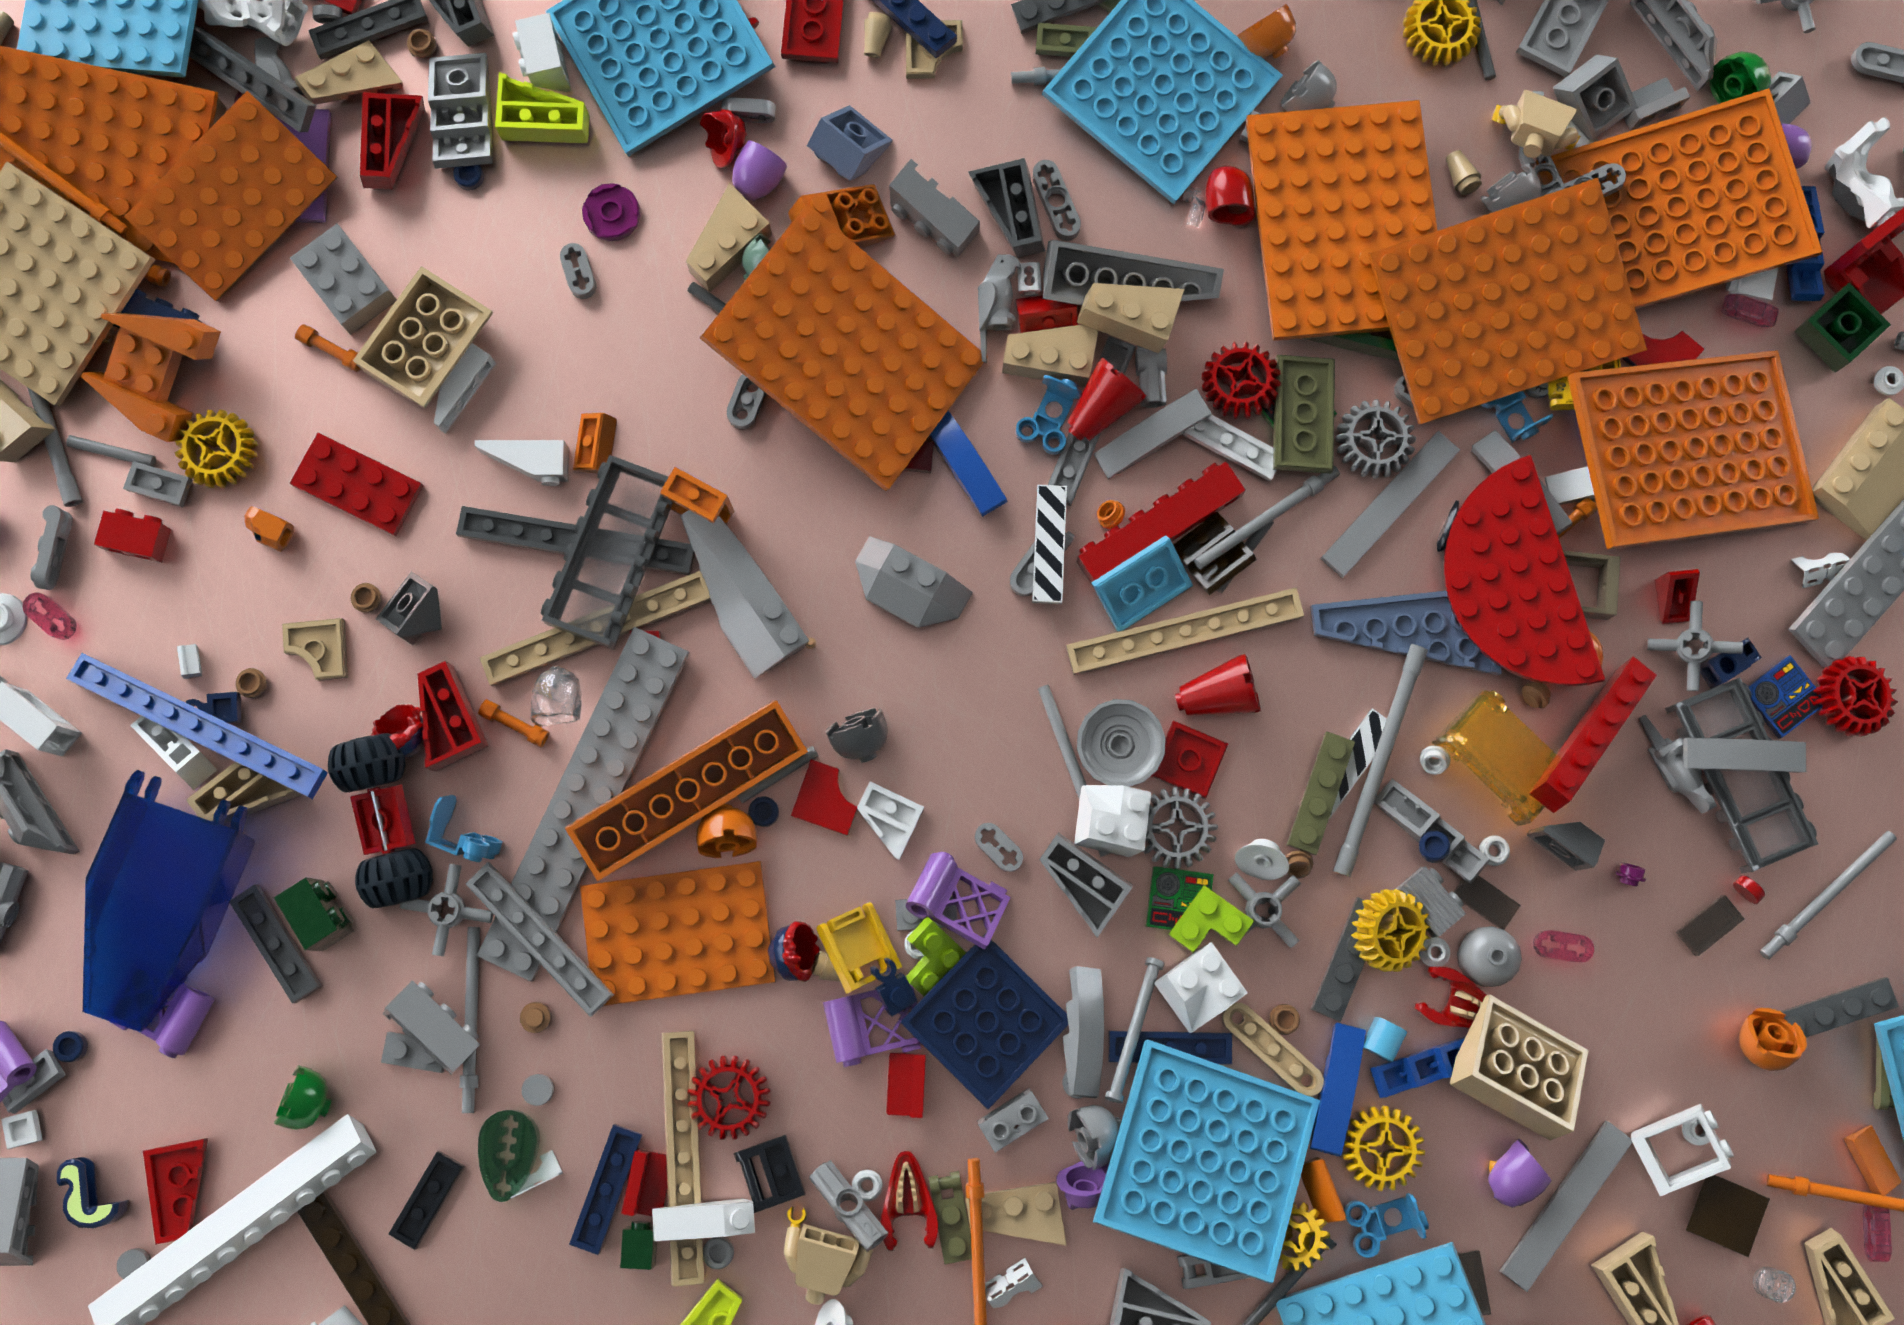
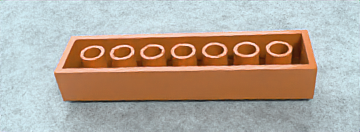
(686, 790)

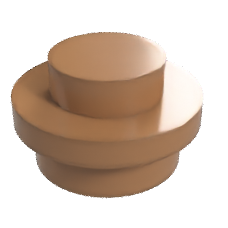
(421, 43)
(365, 597)
(251, 683)
(1536, 694)
(1299, 863)
(535, 1017)
(1284, 1019)

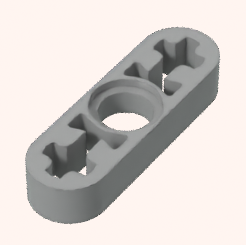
(1041, 185)

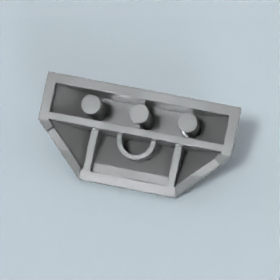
(1682, 35)
(909, 585)
(28, 810)

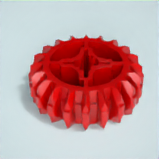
(1221, 368)
(1871, 699)
(742, 1104)

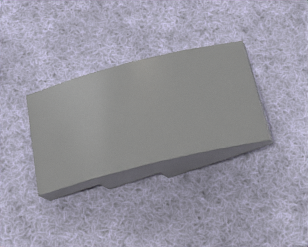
(460, 110)

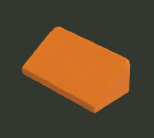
(594, 441)
(1872, 1161)
(1322, 1190)

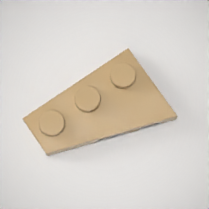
(348, 74)
(1024, 1213)

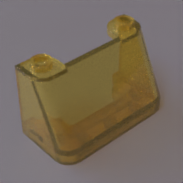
(1499, 752)

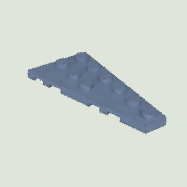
(1397, 623)

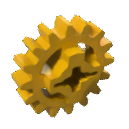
(1307, 1231)

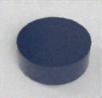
(469, 176)
(763, 811)
(1434, 846)
(70, 1046)

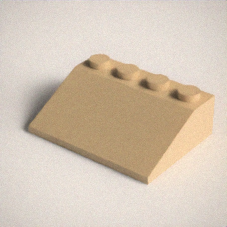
(422, 337)
(1868, 472)
(1521, 1069)

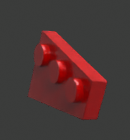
(174, 1186)

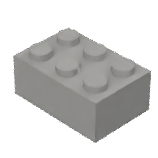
(343, 279)

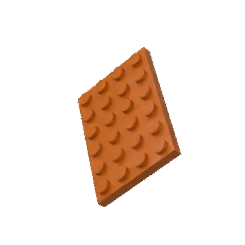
(231, 196)
(679, 932)

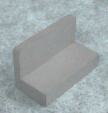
(1789, 96)
(1654, 102)

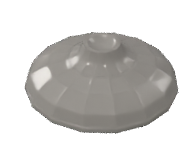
(1121, 743)

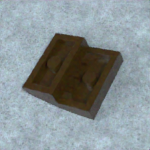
(1224, 567)
(1728, 1214)

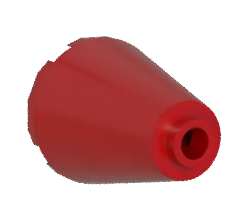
(1103, 401)
(1221, 690)

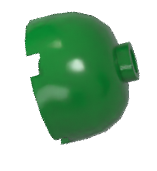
(1739, 76)
(303, 1100)

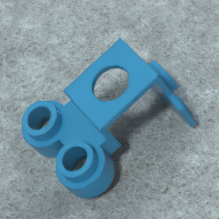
(1513, 404)
(1047, 427)
(470, 844)
(1374, 1226)

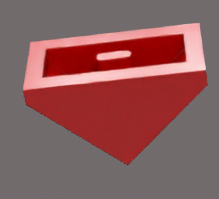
(1674, 595)

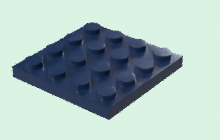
(986, 1022)

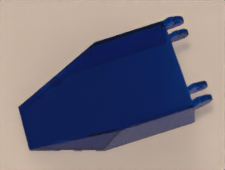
(155, 901)

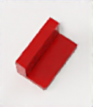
(1044, 314)
(906, 1084)
(646, 1183)

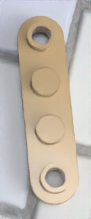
(1273, 1049)

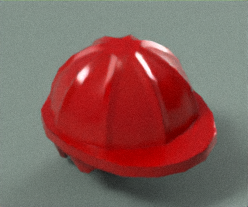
(724, 135)

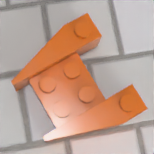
(145, 368)

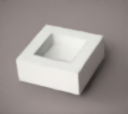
(21, 1129)

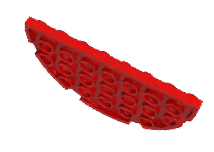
(1515, 584)

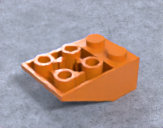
(853, 211)

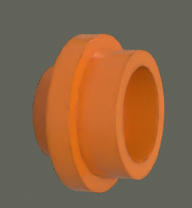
(1110, 514)

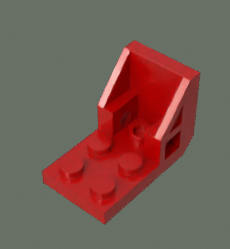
(1873, 266)

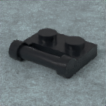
(779, 1170)

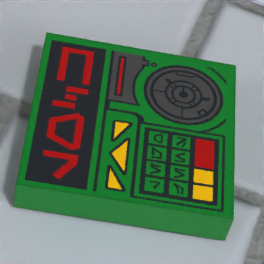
(1172, 894)

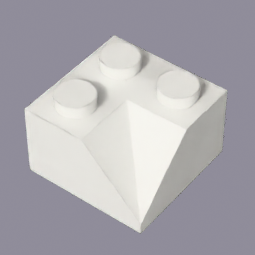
(541, 53)
(1113, 819)
(1200, 987)

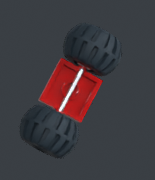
(381, 821)

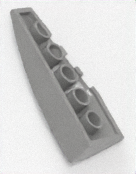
(1074, 268)
(743, 597)

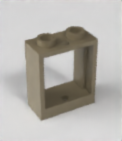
(1607, 582)

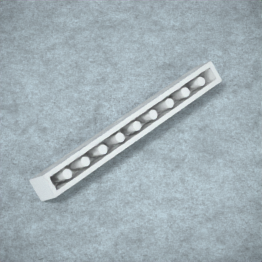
(235, 1226)

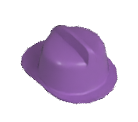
(1082, 1185)

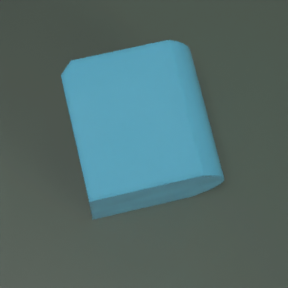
(1384, 1039)

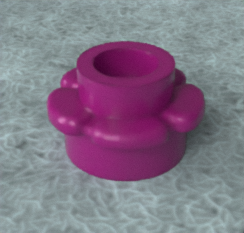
(1631, 874)

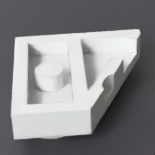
(890, 816)

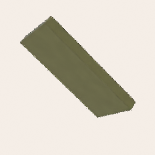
(1304, 414)

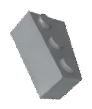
(932, 211)
(432, 1026)
(17, 1194)

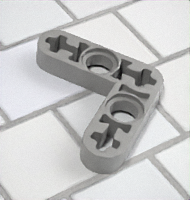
(1557, 184)

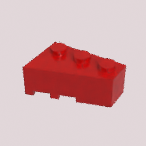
(386, 136)
(448, 718)

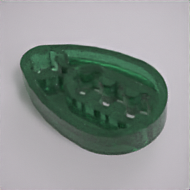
(491, 1144)

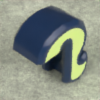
(81, 1199)

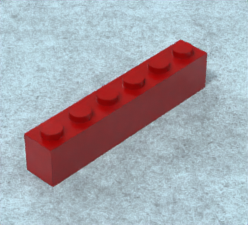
(1169, 517)
(1592, 735)

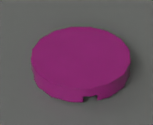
(611, 212)

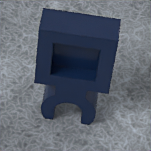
(221, 705)
(895, 990)

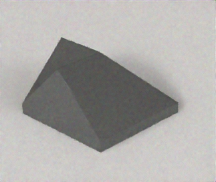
(412, 609)
(1570, 843)

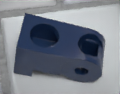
(1726, 665)

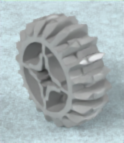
(1398, 437)
(1177, 842)

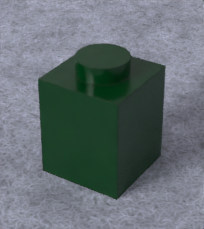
(638, 1246)

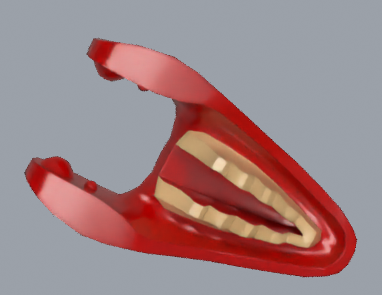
(1462, 1003)
(907, 1197)

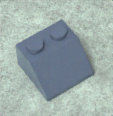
(848, 142)

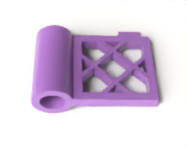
(937, 885)
(180, 1020)
(850, 1033)
(15, 1063)

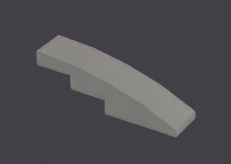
(1152, 433)
(1496, 453)
(1744, 755)
(1419, 818)
(1086, 1032)

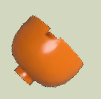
(1270, 34)
(726, 831)
(1771, 1040)

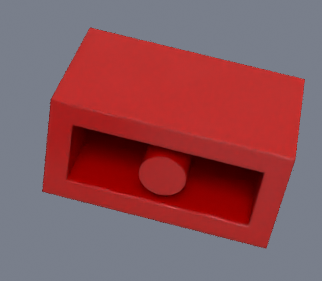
(133, 536)

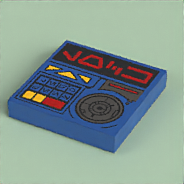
(1784, 697)

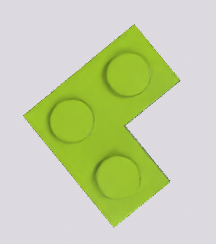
(1207, 913)
(939, 954)

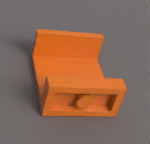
(696, 496)

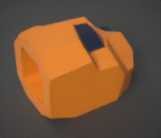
(268, 528)

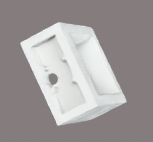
(35, 720)
(1653, 1165)

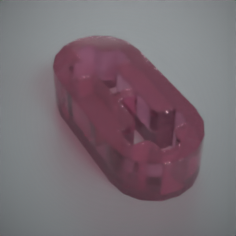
(1749, 310)
(45, 621)
(1564, 940)
(1877, 1233)

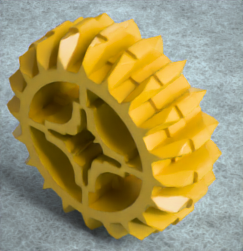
(1430, 36)
(224, 427)
(1399, 938)
(1382, 1162)

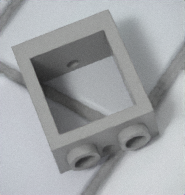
(1000, 1123)

